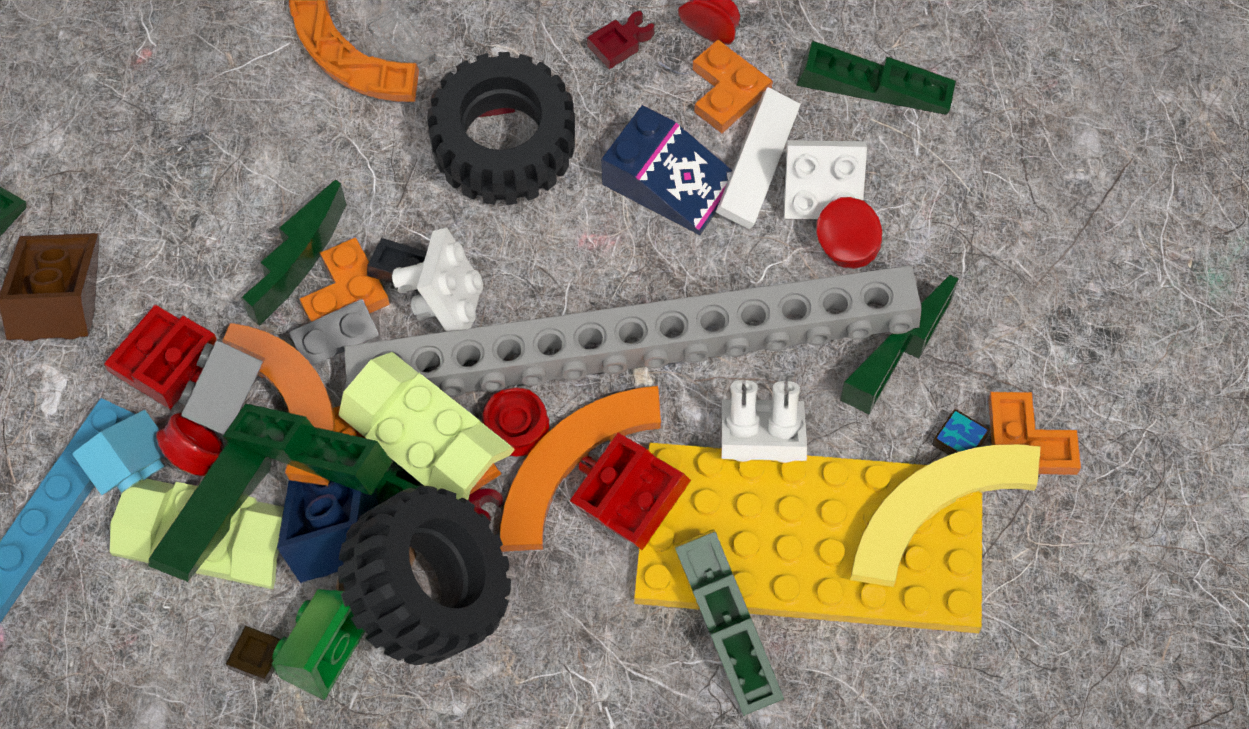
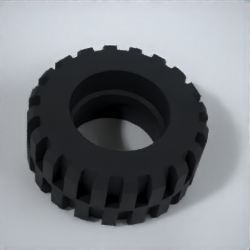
(494, 85)
(387, 595)

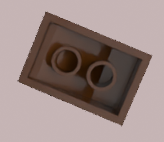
(50, 287)

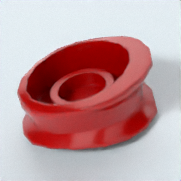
(711, 19)
(849, 232)
(517, 418)
(189, 445)

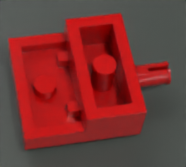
(161, 355)
(629, 490)

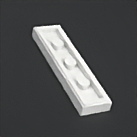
(758, 158)

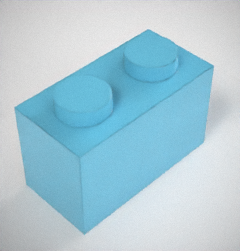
(122, 454)

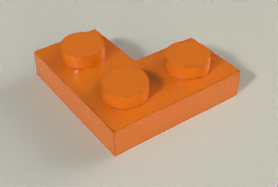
(735, 85)
(348, 271)
(1014, 423)

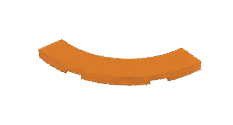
(344, 62)
(293, 379)
(561, 452)

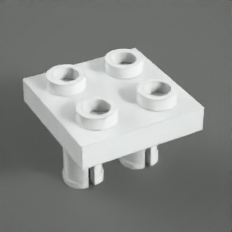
(820, 174)
(445, 282)
(764, 427)

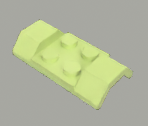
(420, 426)
(243, 555)

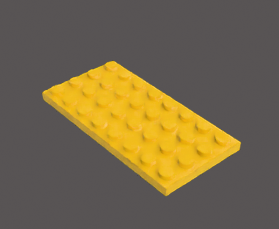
(796, 538)

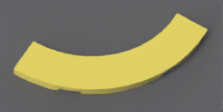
(929, 492)

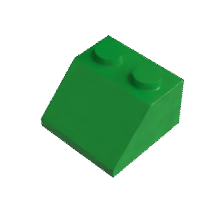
(318, 644)

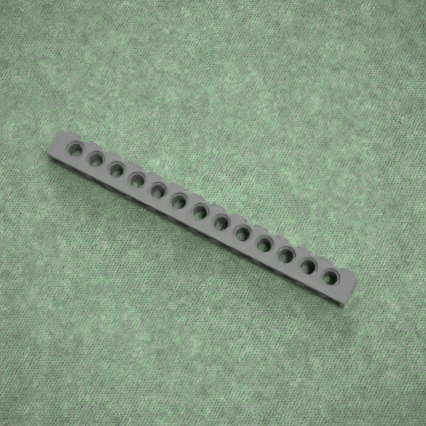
(651, 322)

